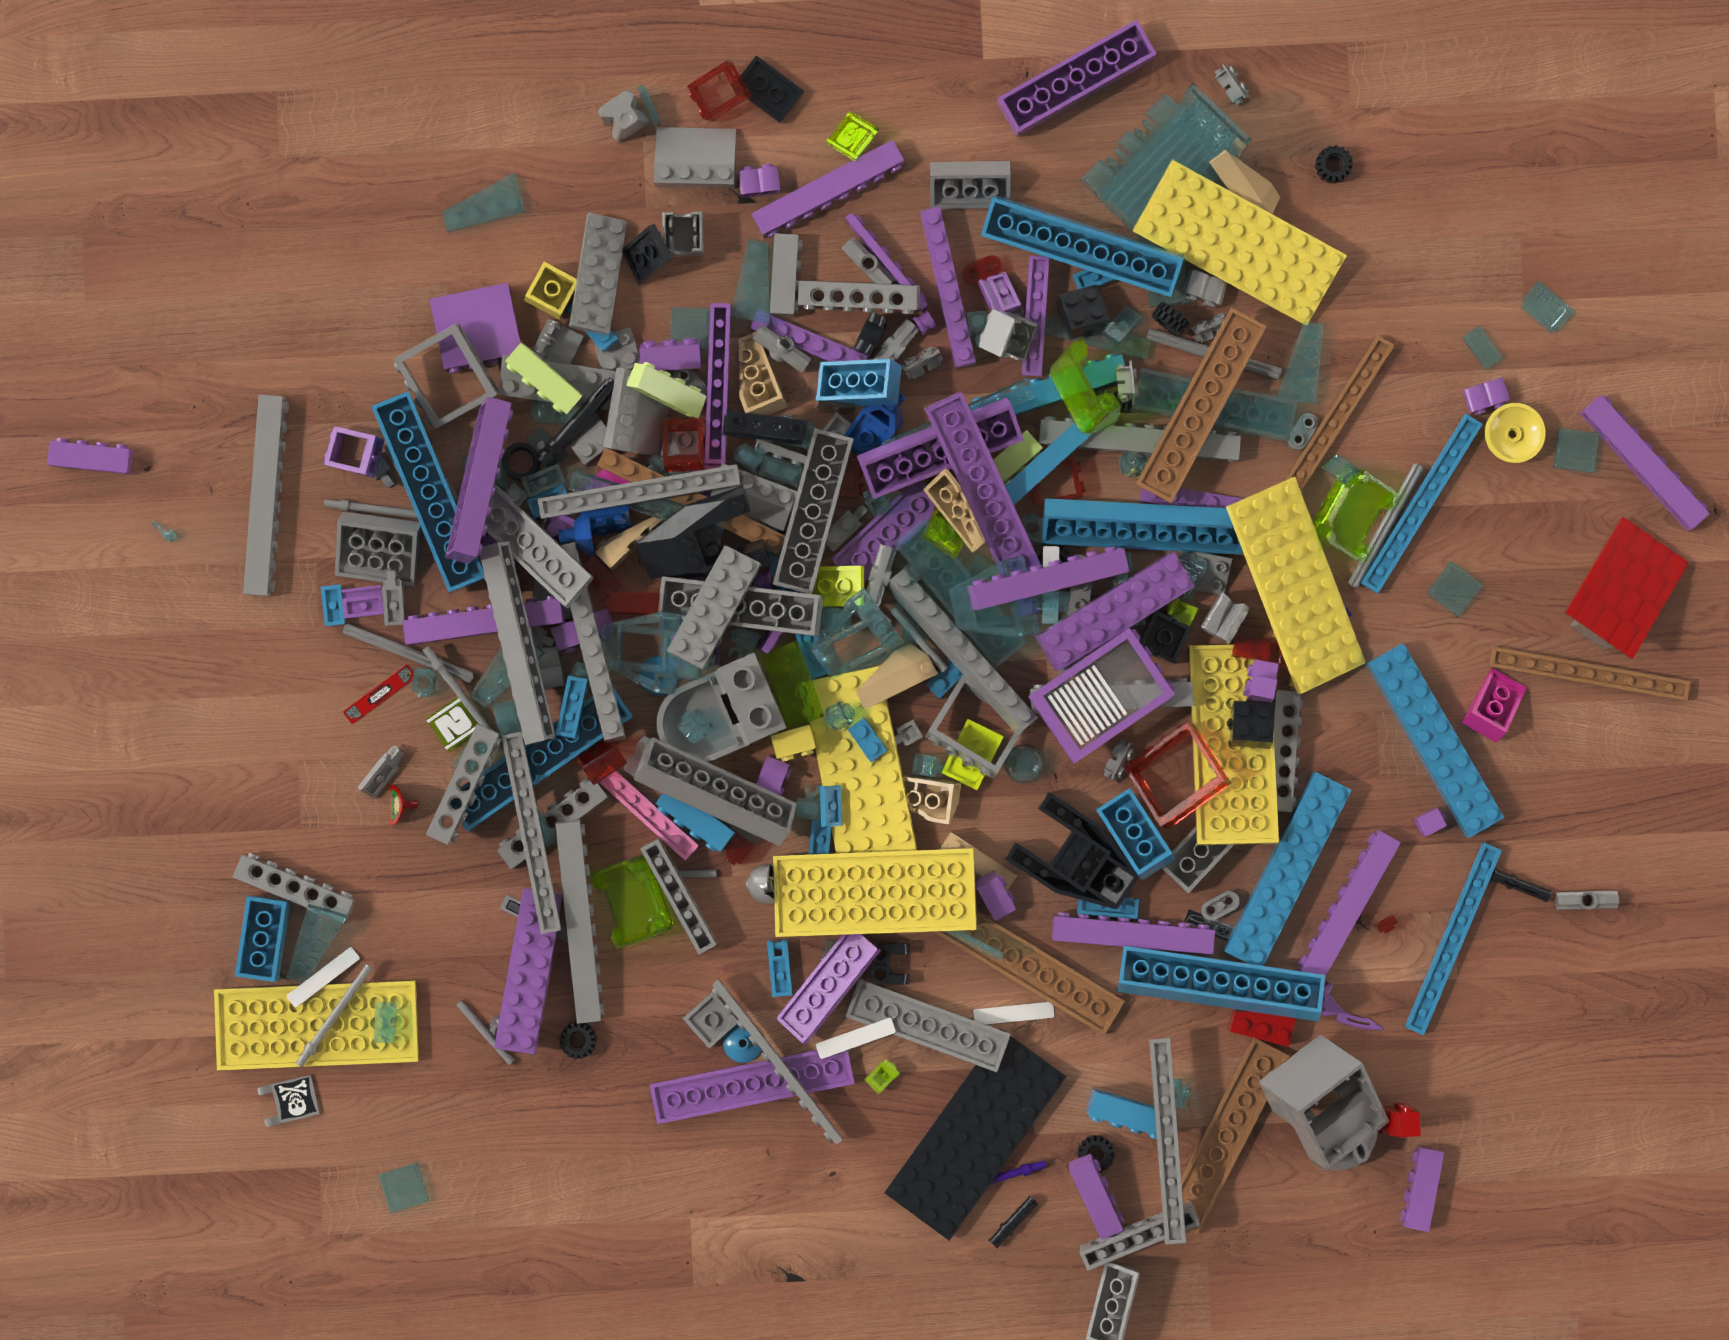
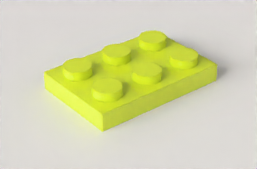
(838, 584)
(978, 740)

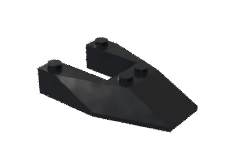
(689, 541)
(1085, 865)

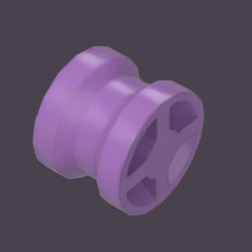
(924, 322)
(763, 580)

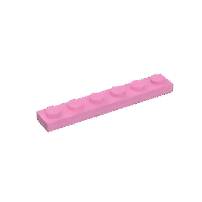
(649, 815)

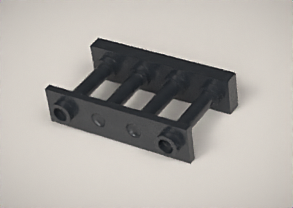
(764, 428)

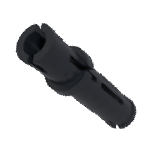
(1518, 884)
(1012, 1222)

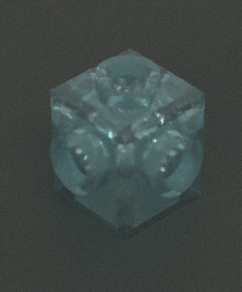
(1183, 1093)

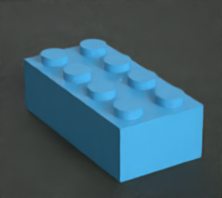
(860, 382)
(701, 824)
(1136, 834)
(262, 938)
(1122, 1111)

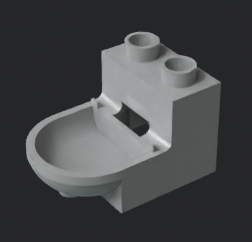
(749, 698)
(1345, 1130)

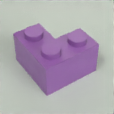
(1262, 682)

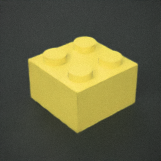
(551, 290)
(793, 742)

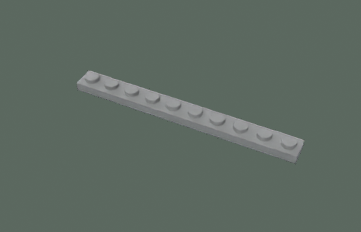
(639, 491)
(531, 832)
(771, 1055)
(1167, 1141)

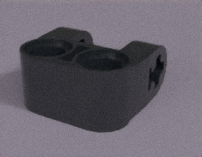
(870, 334)
(890, 978)

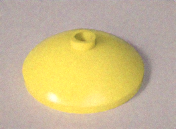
(1528, 431)

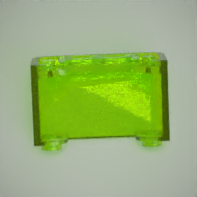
(1086, 408)
(1350, 513)
(634, 901)

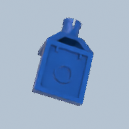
(875, 426)
(595, 523)

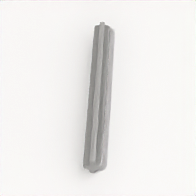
(1200, 349)
(1385, 525)
(404, 651)

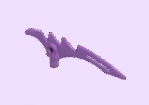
(1331, 1008)

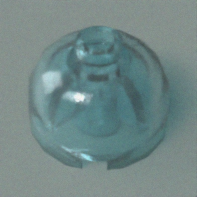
(1024, 763)

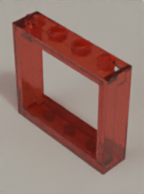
(1192, 802)

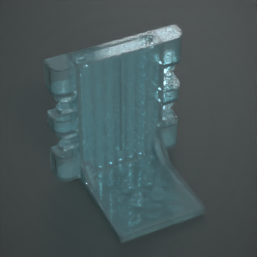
(1184, 132)

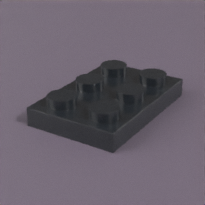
(770, 89)
(647, 254)

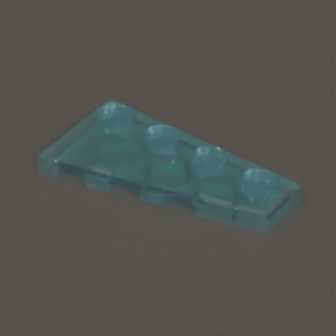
(489, 204)
(752, 290)
(1302, 372)
(495, 679)
(314, 938)

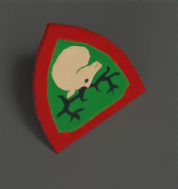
(397, 804)

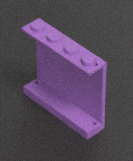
(485, 318)

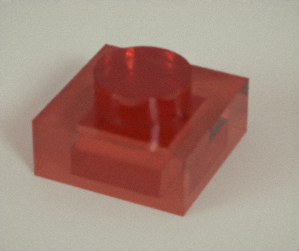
(1386, 925)

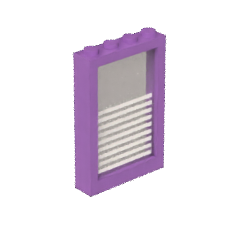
(1102, 695)

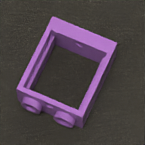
(370, 457)

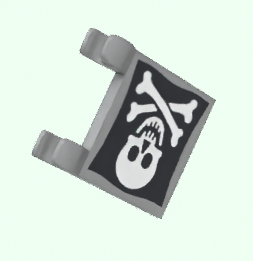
(293, 1099)

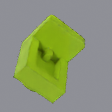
(1183, 611)
(882, 1075)

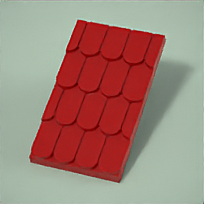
(1625, 589)

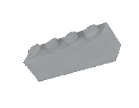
(785, 274)

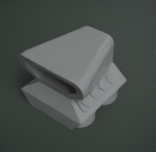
(623, 115)
(1224, 618)

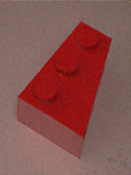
(1262, 1026)
(1403, 1121)

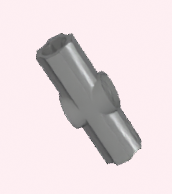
(859, 254)
(898, 342)
(781, 348)
(880, 573)
(1574, 900)

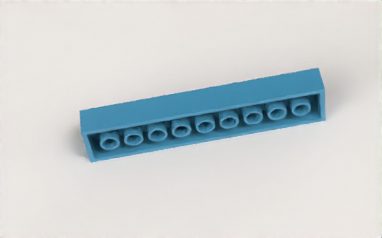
(1083, 245)
(425, 485)
(1139, 526)
(1434, 740)
(543, 760)
(1287, 869)
(1221, 983)

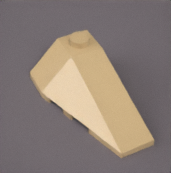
(1245, 181)
(758, 384)
(951, 502)
(620, 546)
(898, 673)
(932, 798)
(982, 862)

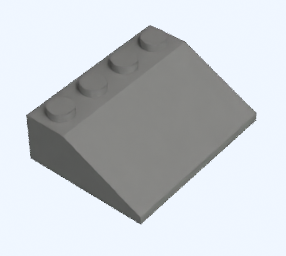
(695, 158)
(634, 419)
(374, 544)

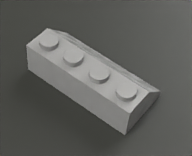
(968, 183)
(768, 501)
(1193, 861)
(1113, 1302)

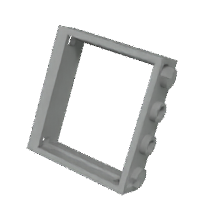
(474, 361)
(954, 748)

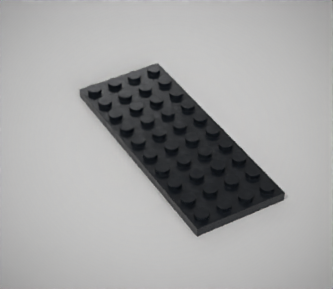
(974, 1138)

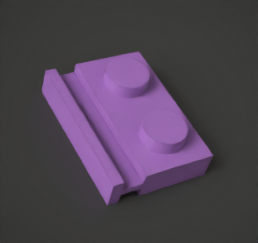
(999, 293)
(362, 601)
(768, 641)

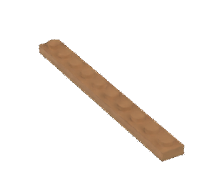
(1340, 411)
(739, 525)
(1589, 673)

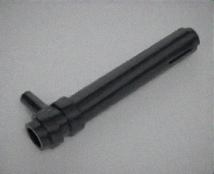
(557, 445)

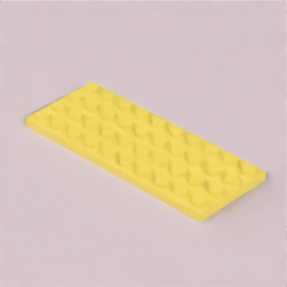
(1239, 242)
(1296, 585)
(873, 792)
(1248, 806)
(874, 892)
(266, 1031)

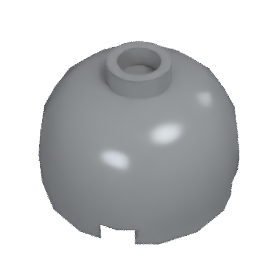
(762, 884)

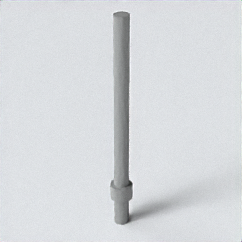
(346, 505)
(438, 664)
(311, 1047)

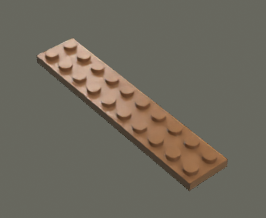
(1201, 405)
(1043, 975)
(1228, 1129)

